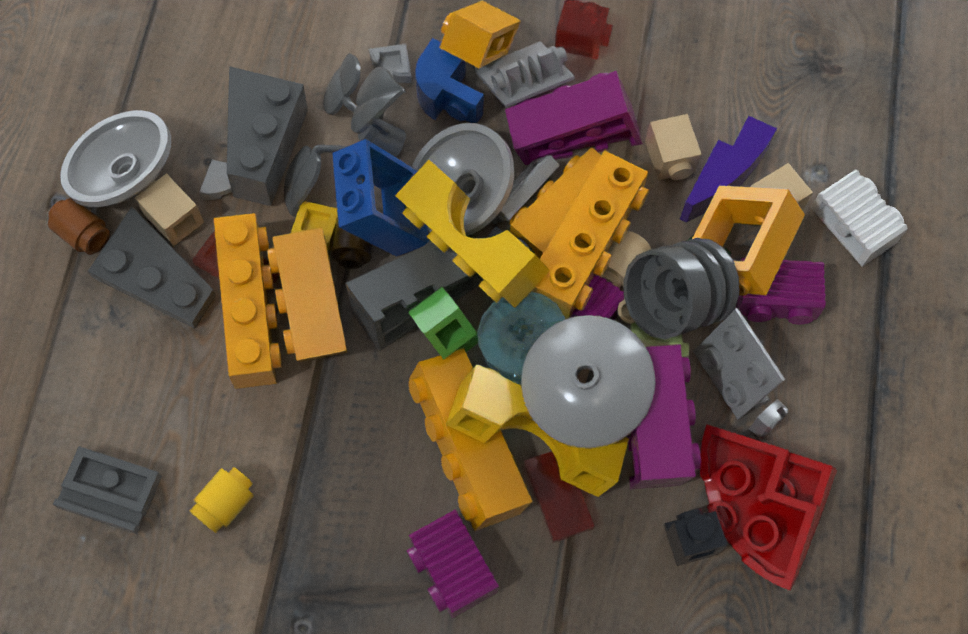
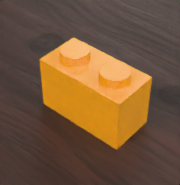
(479, 33)

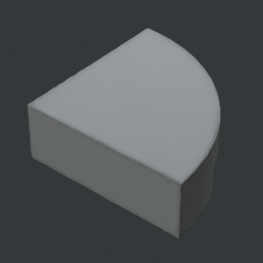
(393, 59)
(215, 182)
(768, 419)

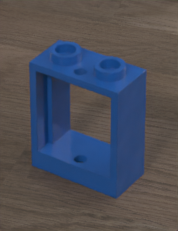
(357, 200)

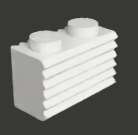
(859, 217)

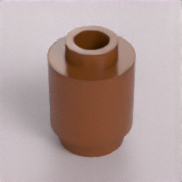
(78, 226)

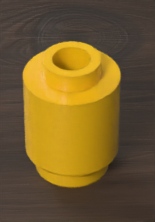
(222, 499)

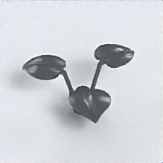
(373, 99)

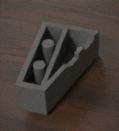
(262, 132)
(387, 293)

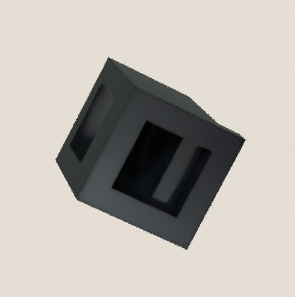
(695, 536)

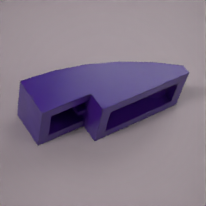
(729, 165)

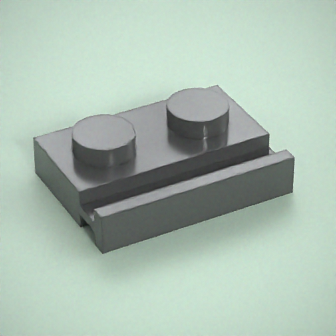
(107, 490)

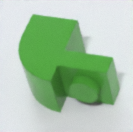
(444, 323)

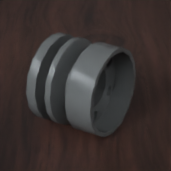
(681, 287)

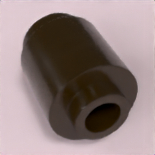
(349, 249)

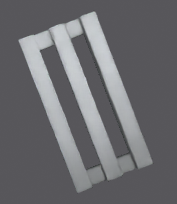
(526, 185)

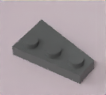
(152, 272)

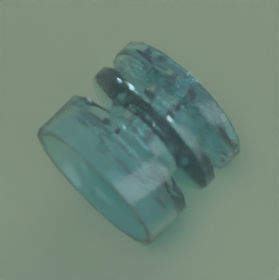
(504, 328)

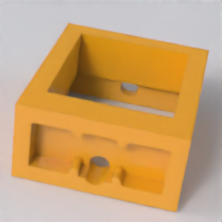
(767, 207)

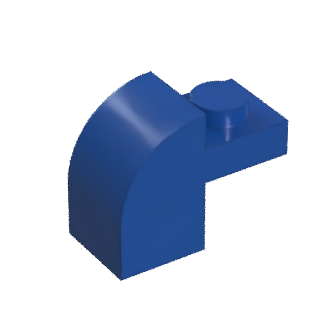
(441, 88)

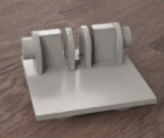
(526, 73)
(739, 365)

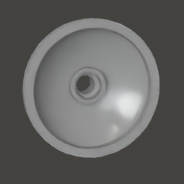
(473, 158)
(116, 159)
(593, 411)

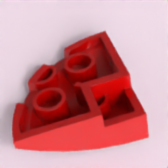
(764, 500)

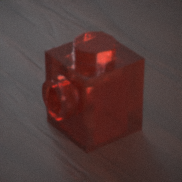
(583, 28)

